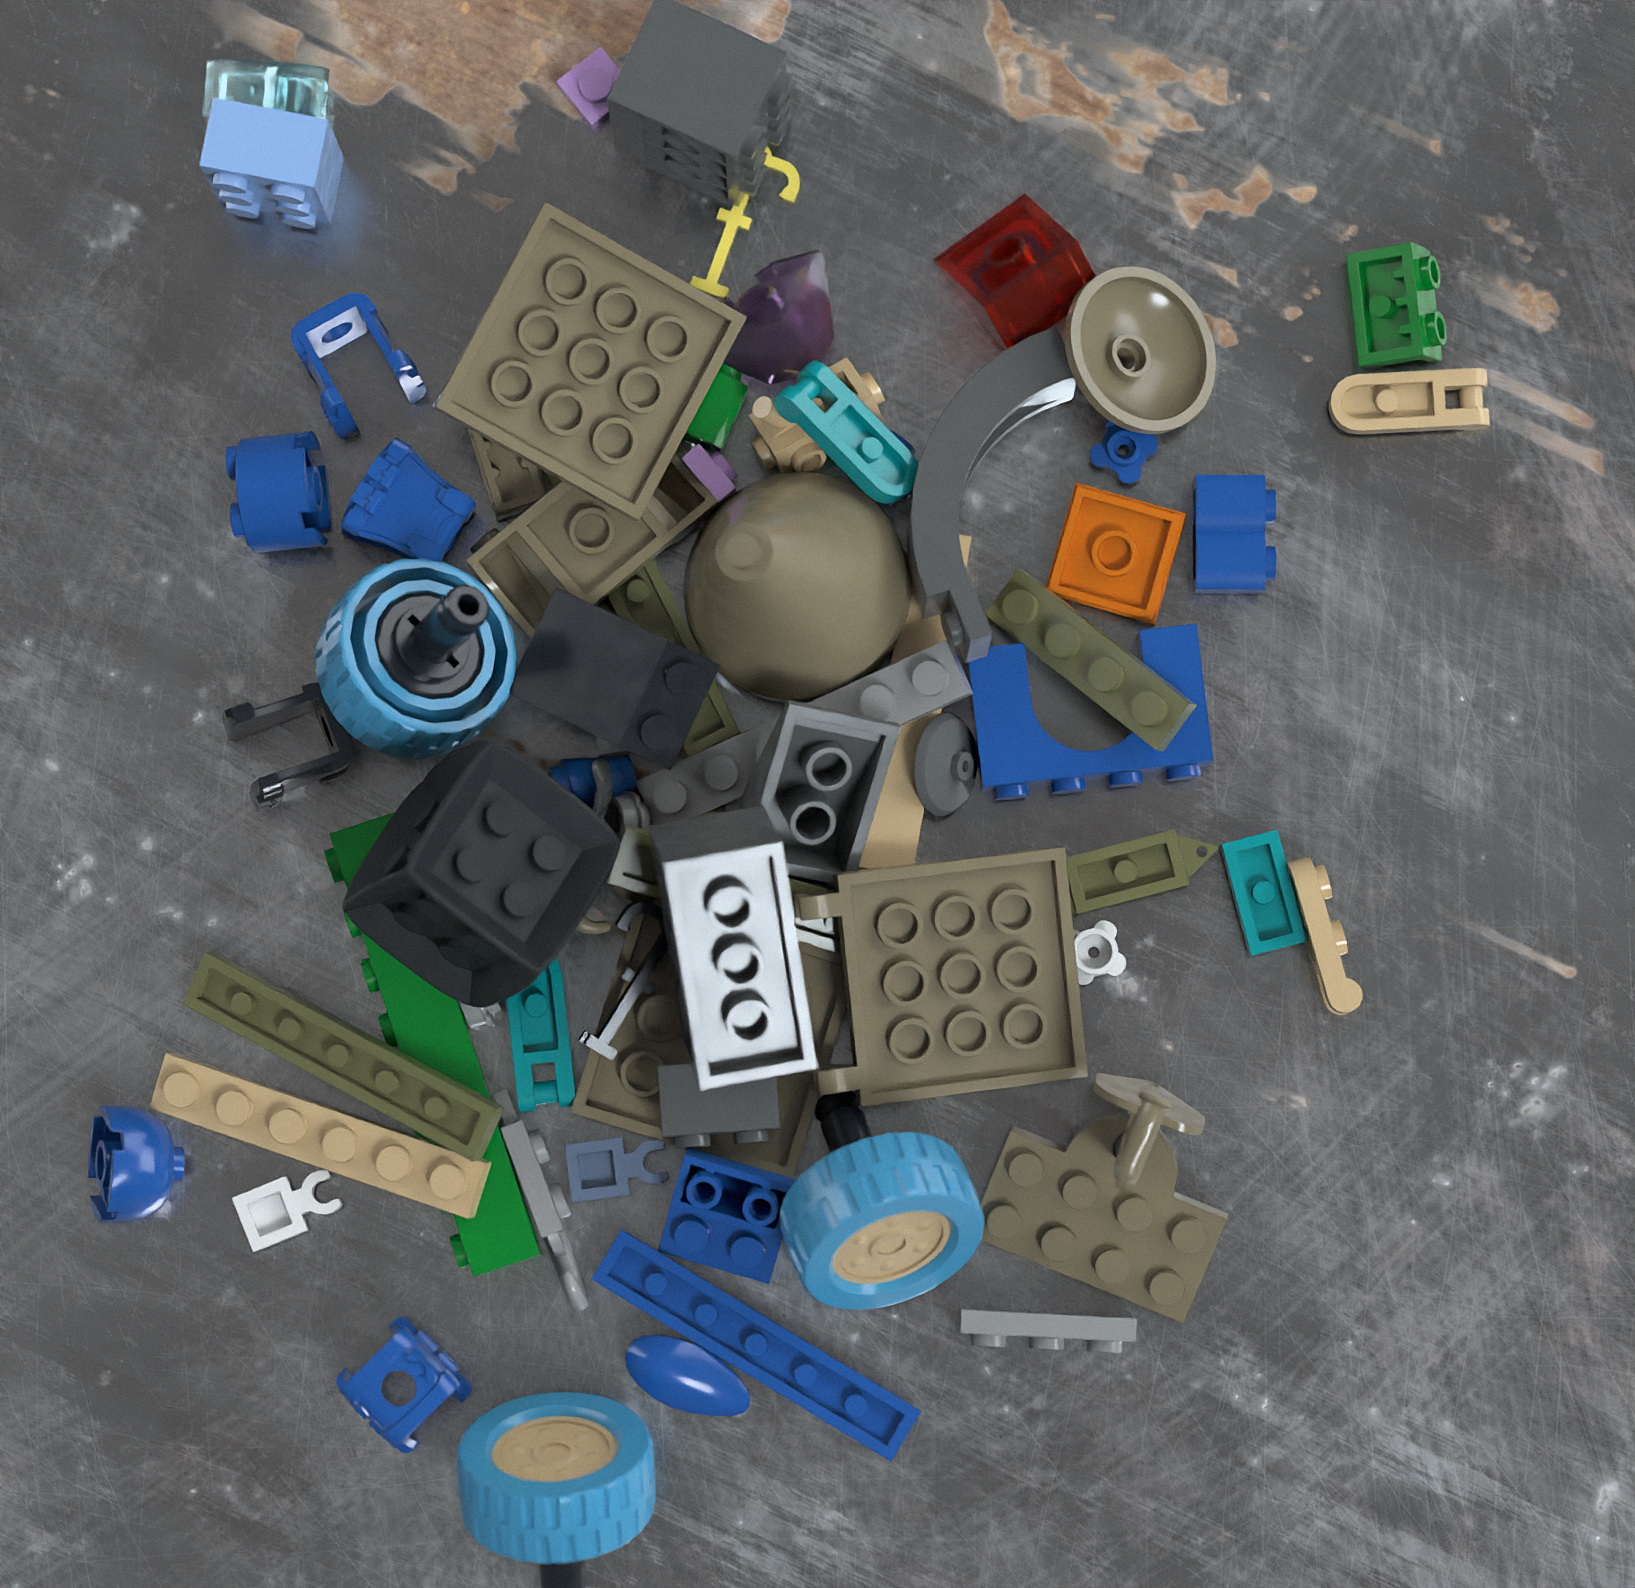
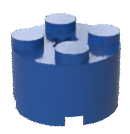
(279, 492)

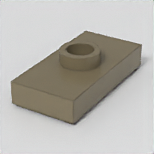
(509, 479)

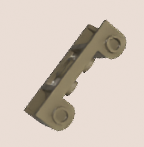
(583, 544)

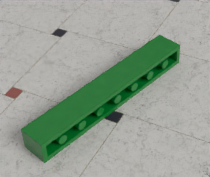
(437, 1034)

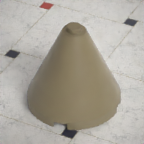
(797, 586)

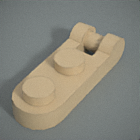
(1409, 401)
(1324, 938)

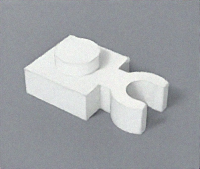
(277, 1211)

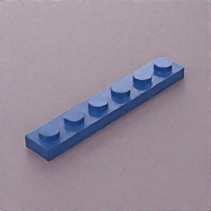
(756, 1345)

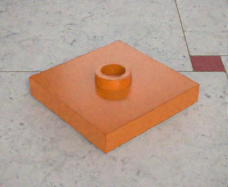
(1116, 553)

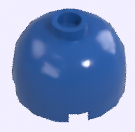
(132, 1163)

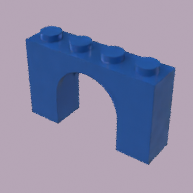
(1020, 754)

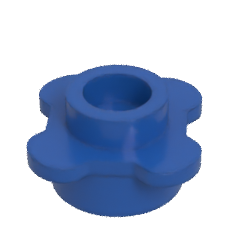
(1128, 465)

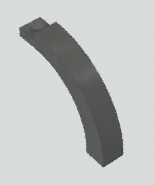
(982, 412)

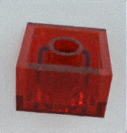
(1017, 271)

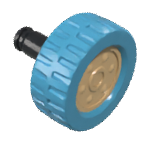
(878, 1213)
(556, 1481)

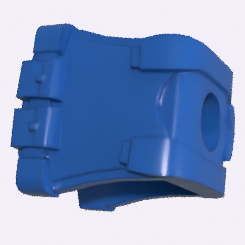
(333, 328)
(406, 507)
(434, 1377)

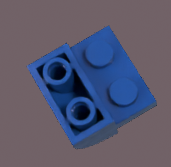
(726, 1215)

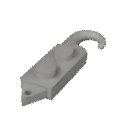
(545, 1201)

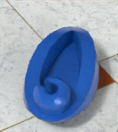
(685, 1376)

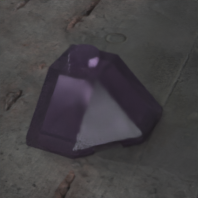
(785, 320)

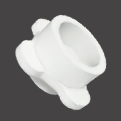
(1109, 959)

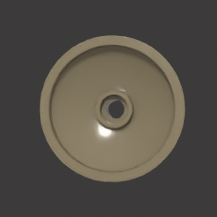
(1157, 337)

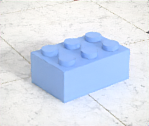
(271, 163)

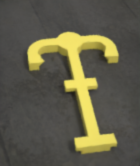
(735, 219)

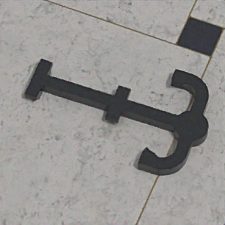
(638, 980)

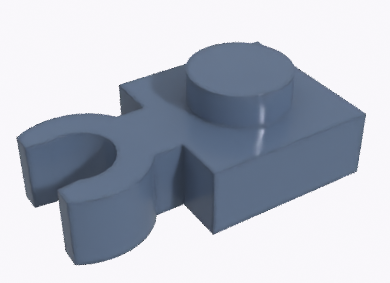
(603, 1168)

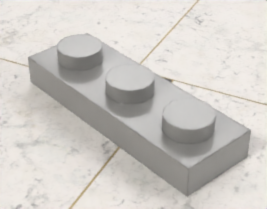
(1047, 1330)

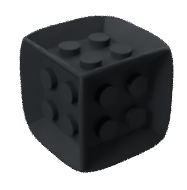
(482, 874)

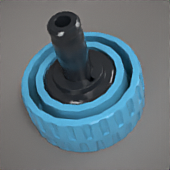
(415, 658)

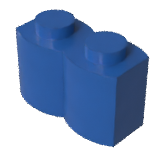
(1230, 534)

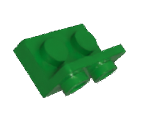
(1396, 305)

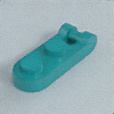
(849, 433)
(540, 1037)

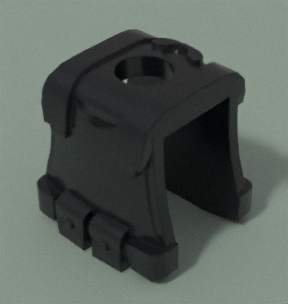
(246, 720)

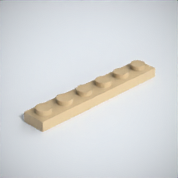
(319, 1135)

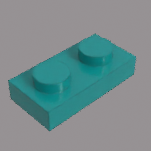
(1263, 893)

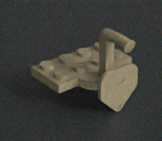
(1108, 1211)

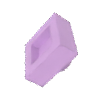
(589, 86)
(712, 472)

